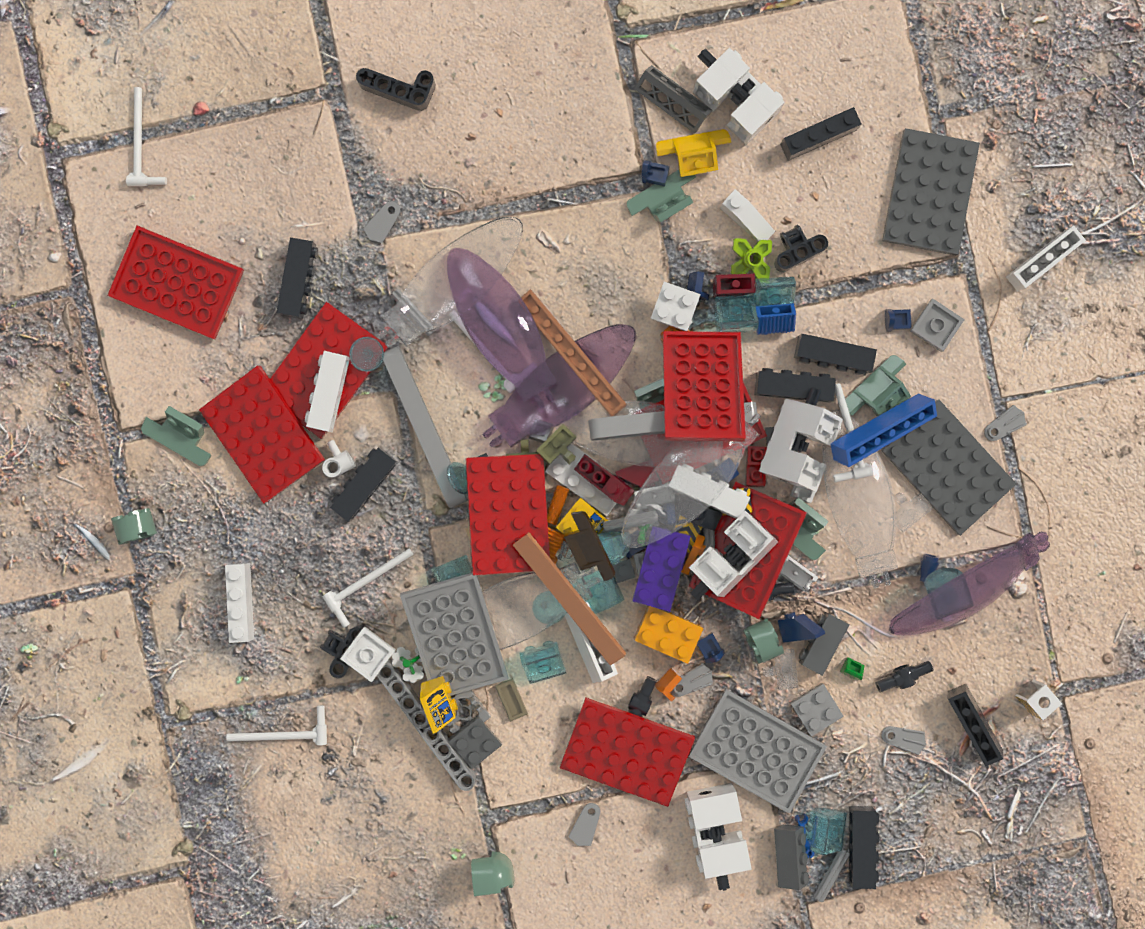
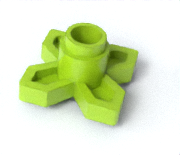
(758, 251)

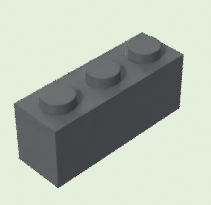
(821, 650)
(791, 857)

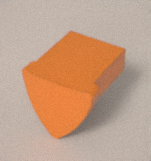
(668, 683)

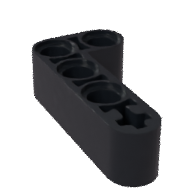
(395, 85)

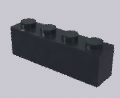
(820, 134)
(296, 278)
(835, 353)
(793, 385)
(364, 484)
(975, 725)
(863, 847)

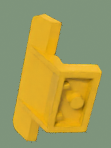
(695, 152)

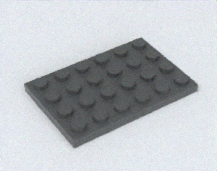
(930, 191)
(950, 469)

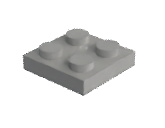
(937, 325)
(816, 709)

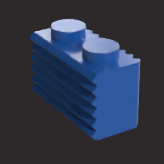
(776, 318)

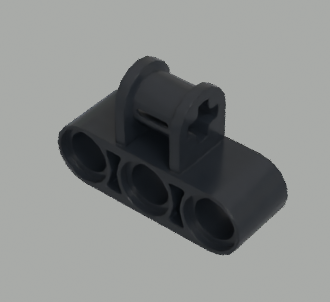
(798, 242)
(337, 649)

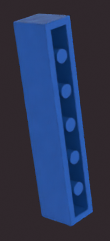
(883, 430)

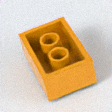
(668, 633)

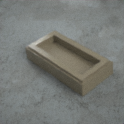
(511, 699)

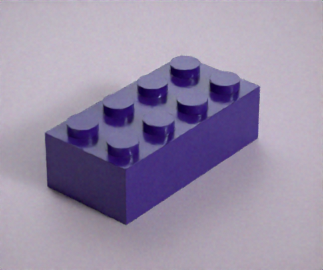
(661, 571)

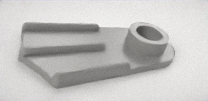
(382, 222)
(1006, 423)
(694, 679)
(905, 739)
(585, 826)

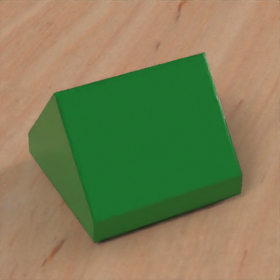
(853, 669)

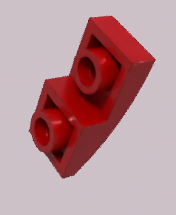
(753, 476)

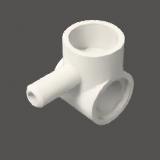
(342, 459)

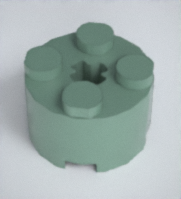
(134, 526)
(763, 641)

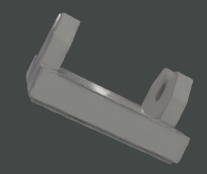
(475, 703)

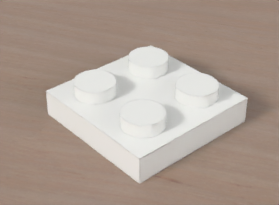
(675, 306)
(368, 654)

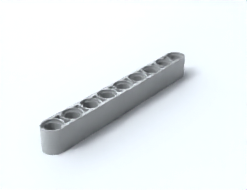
(422, 423)
(637, 424)
(423, 727)

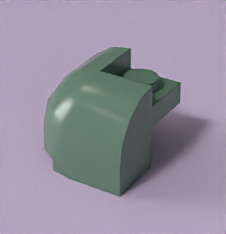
(492, 874)

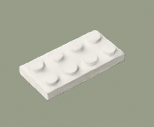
(579, 485)

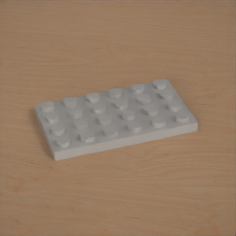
(455, 633)
(757, 751)

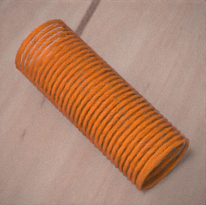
(560, 495)

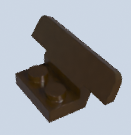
(587, 546)

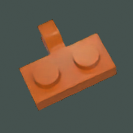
(697, 549)

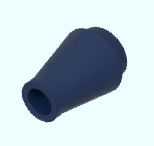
(928, 564)

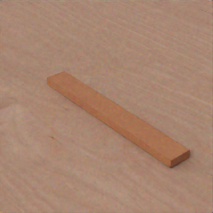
(573, 355)
(569, 599)

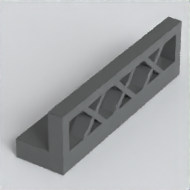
(676, 93)

